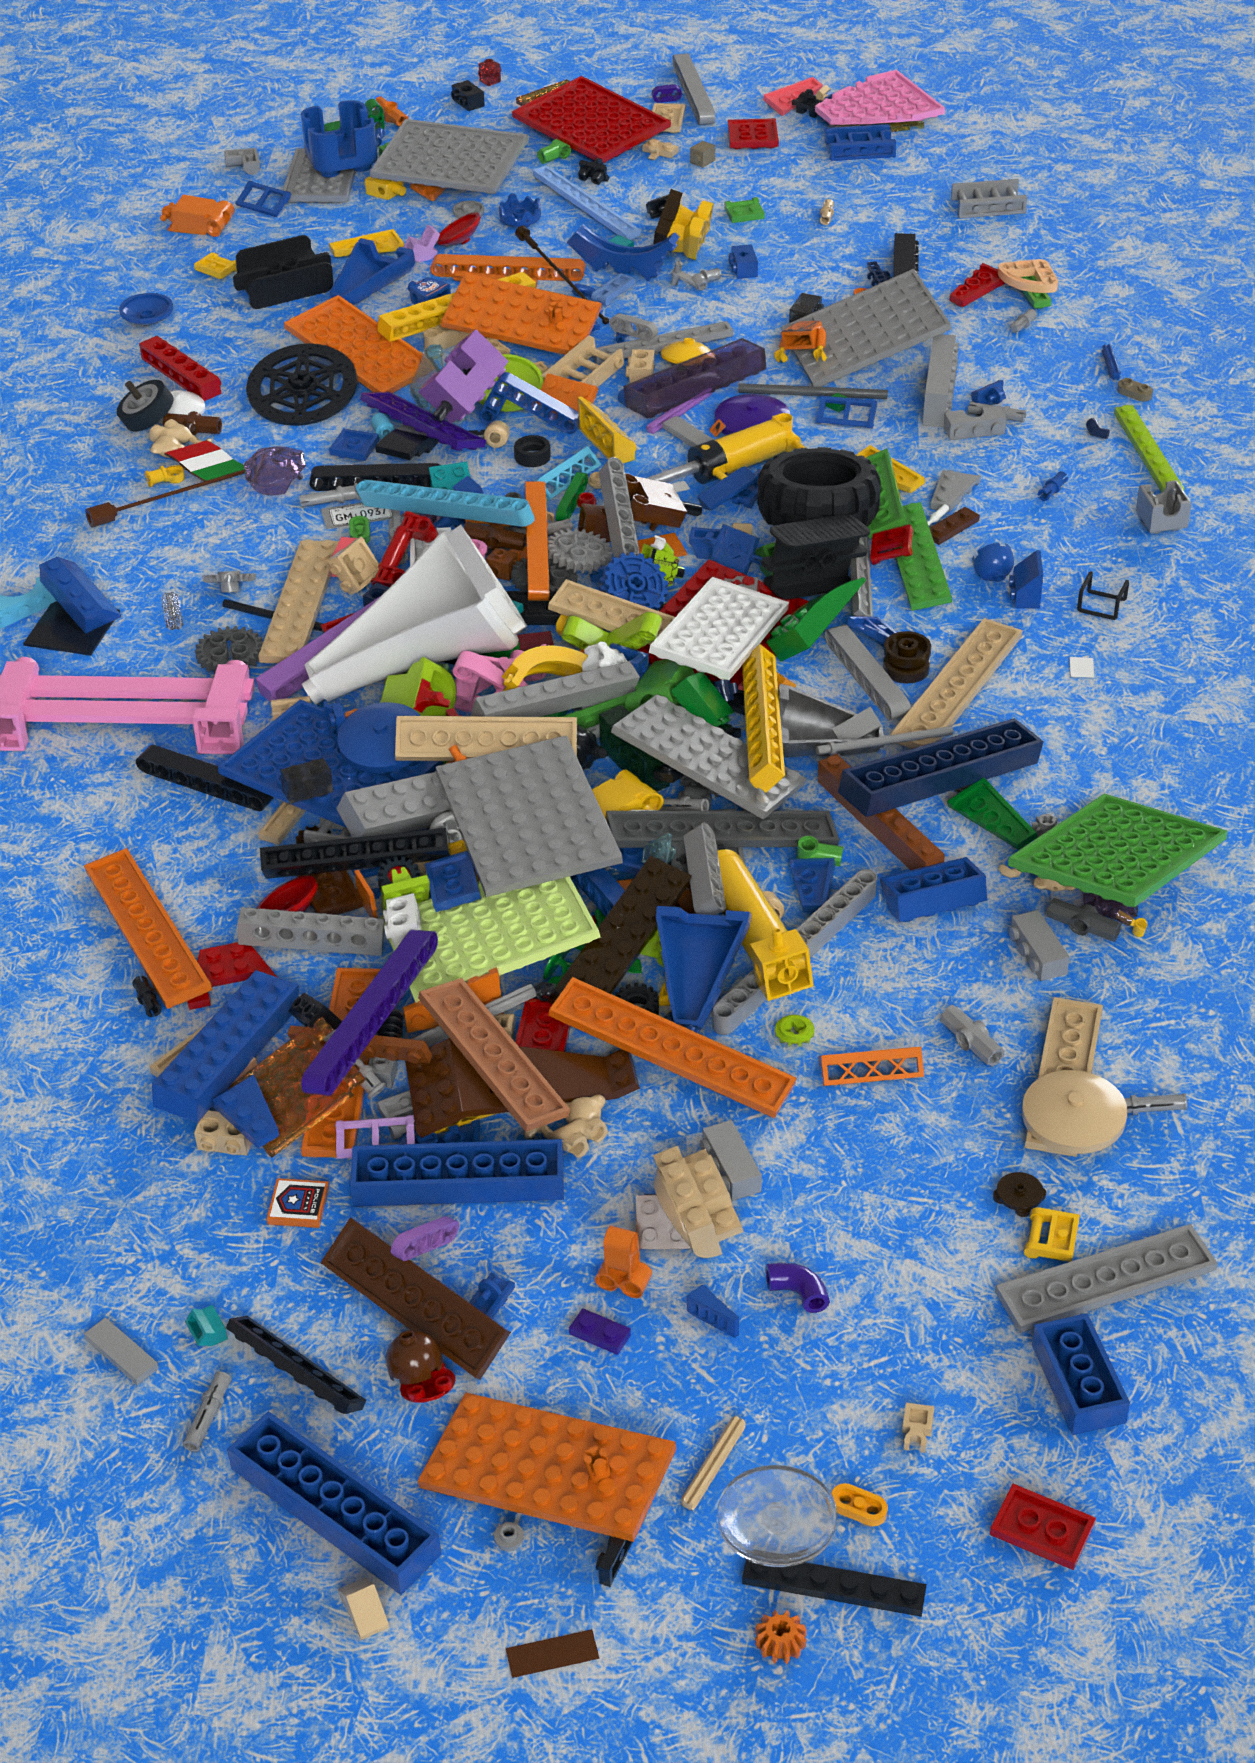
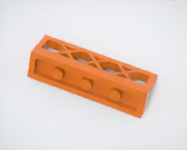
(871, 1056)

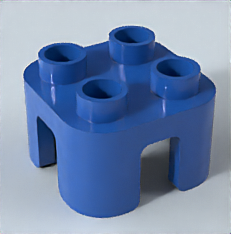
(348, 147)

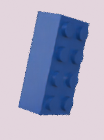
(1080, 1374)

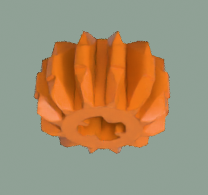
(780, 1636)

